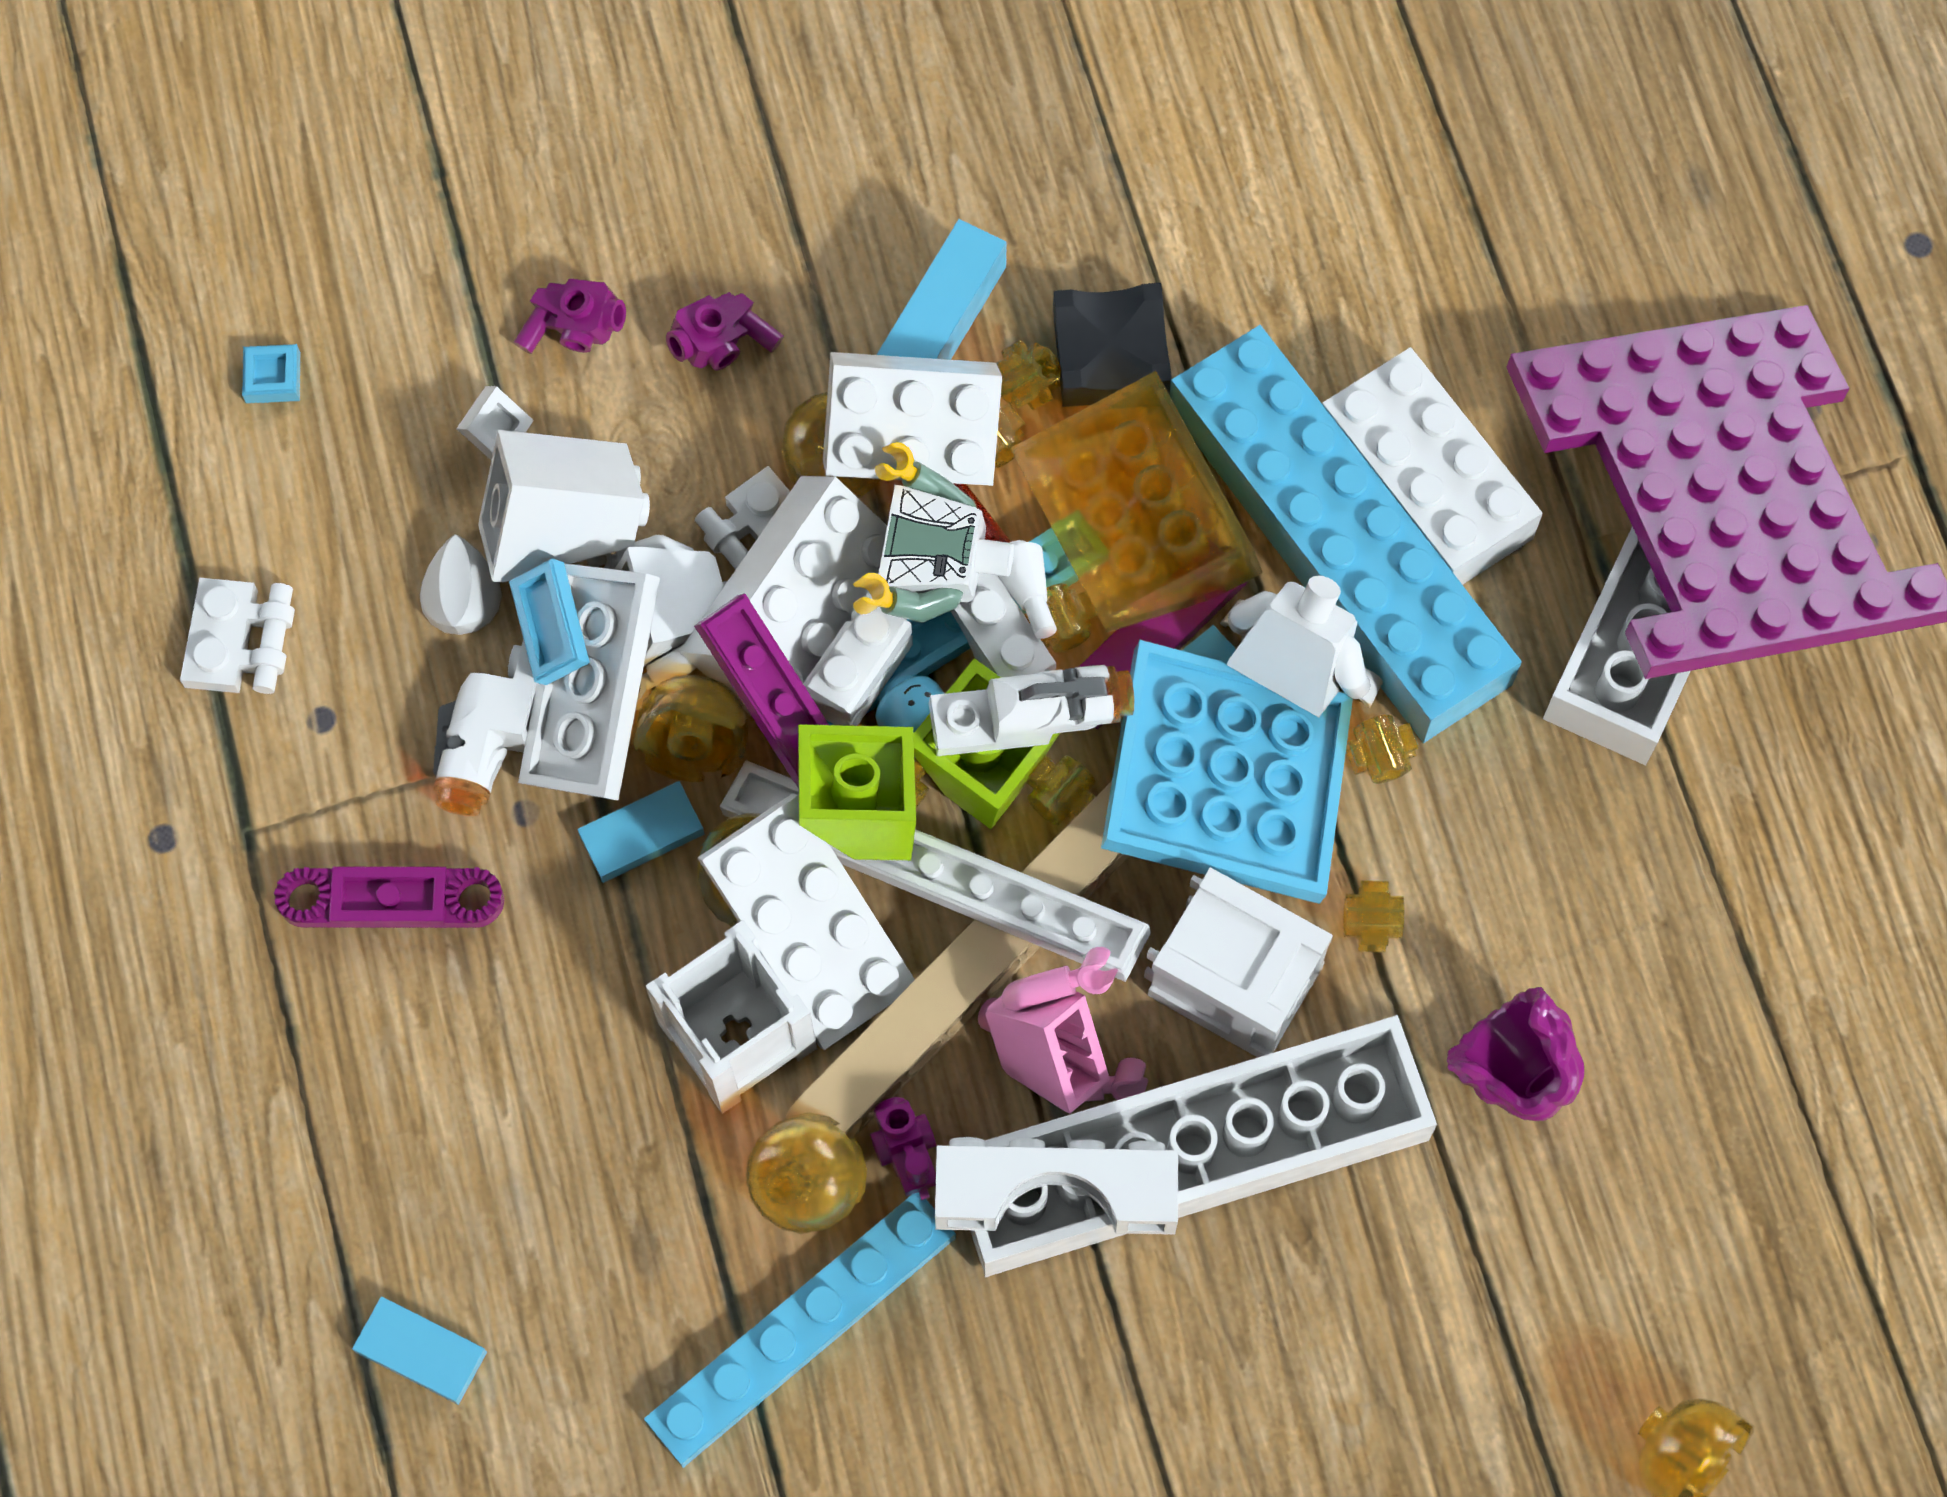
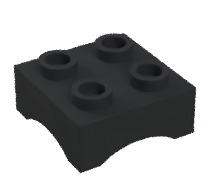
(1109, 341)

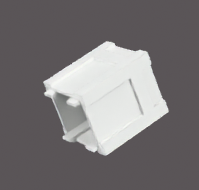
(1237, 963)
(725, 986)

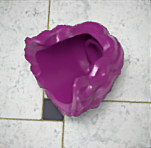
(1522, 1057)

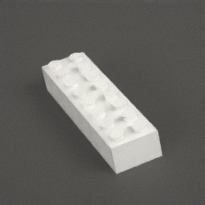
(1233, 1135)

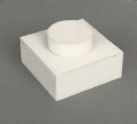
(489, 414)

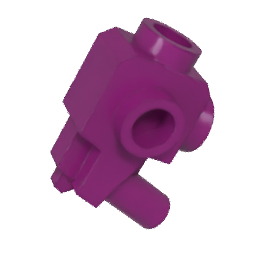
(578, 310)
(711, 328)
(905, 1143)

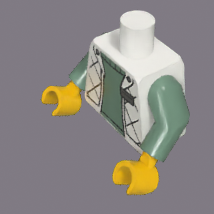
(930, 545)

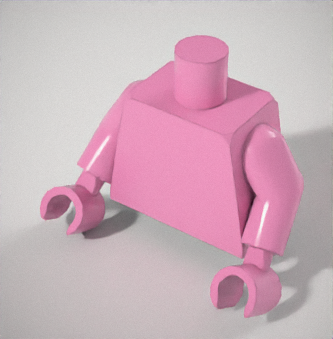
(1050, 1037)

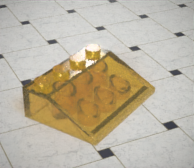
(1136, 506)

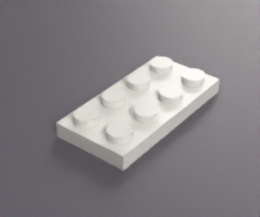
(586, 718)
(808, 920)

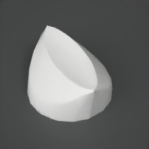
(459, 589)

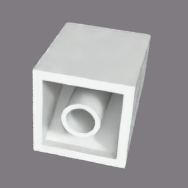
(558, 501)

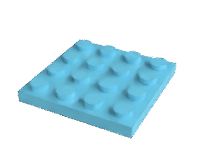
(1226, 775)

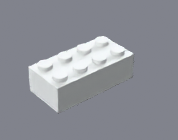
(1436, 465)
(803, 573)
(1602, 685)

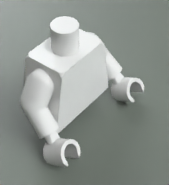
(684, 594)
(1301, 645)

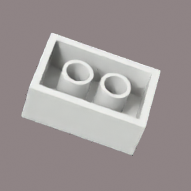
(931, 405)

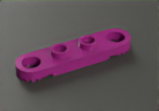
(389, 897)

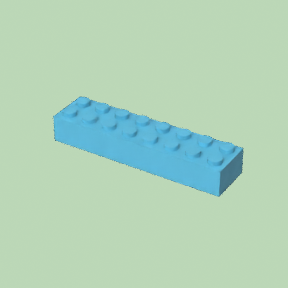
(1342, 523)

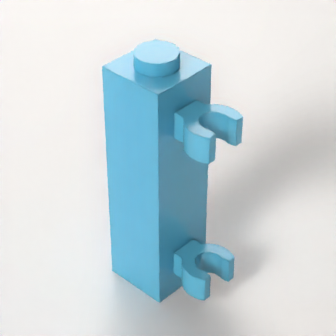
(948, 295)

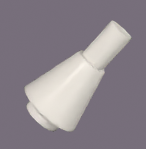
(1028, 586)

